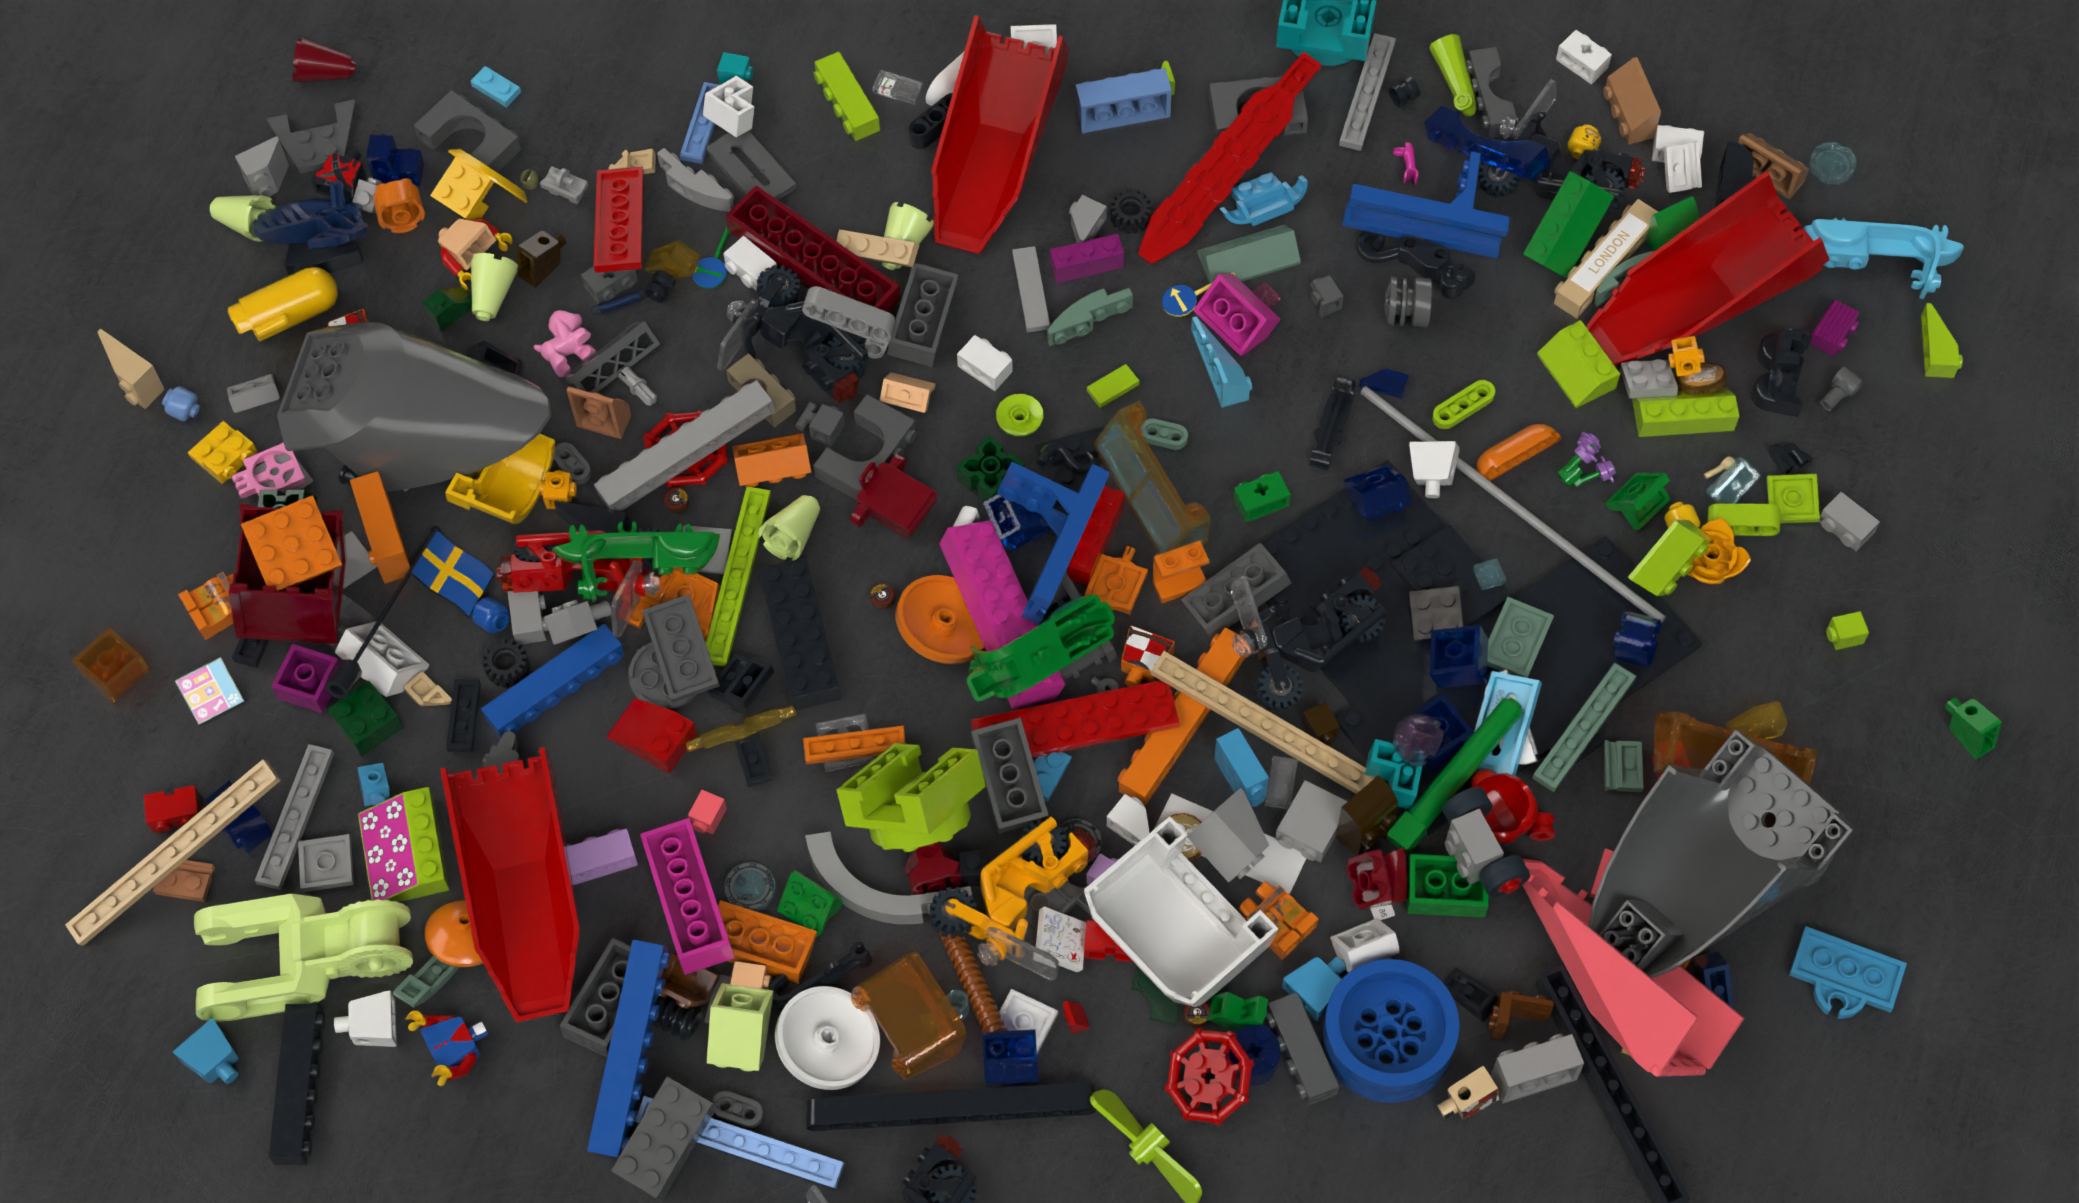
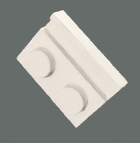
(1682, 166)

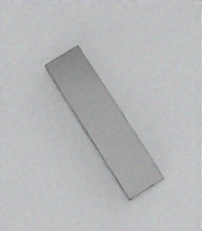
(1031, 289)

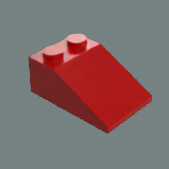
(653, 734)

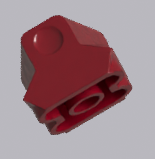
(932, 869)
(1378, 878)

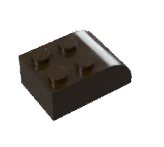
(1367, 817)

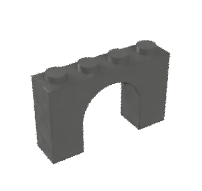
(1228, 97)
(456, 113)
(880, 419)

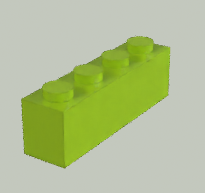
(847, 96)

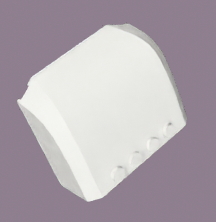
(1175, 919)

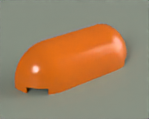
(1516, 450)

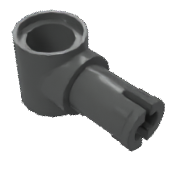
(1843, 384)

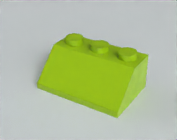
(1579, 364)
(1670, 558)

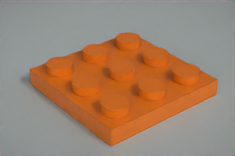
(291, 544)

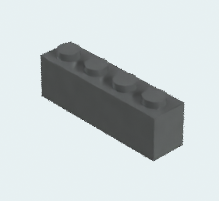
(1302, 1049)

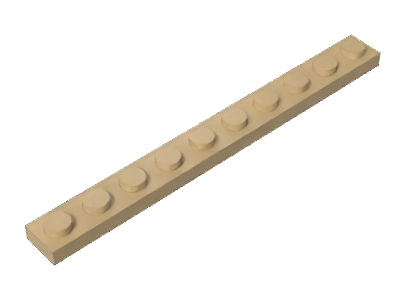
(1261, 722)
(173, 852)

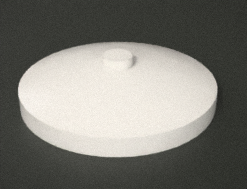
(826, 1038)

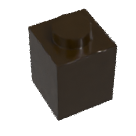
(1321, 723)

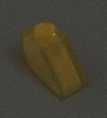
(674, 259)
(1761, 721)

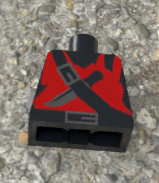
(342, 168)

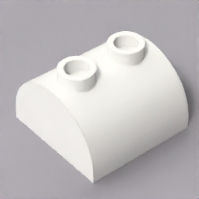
(1365, 944)

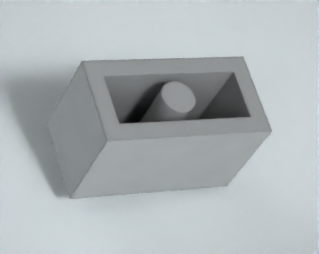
(1848, 521)
(527, 616)

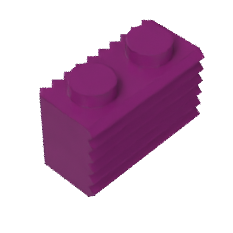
(1834, 328)

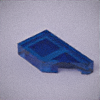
(1386, 382)

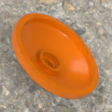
(449, 938)

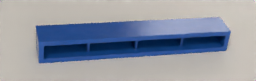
(628, 1048)

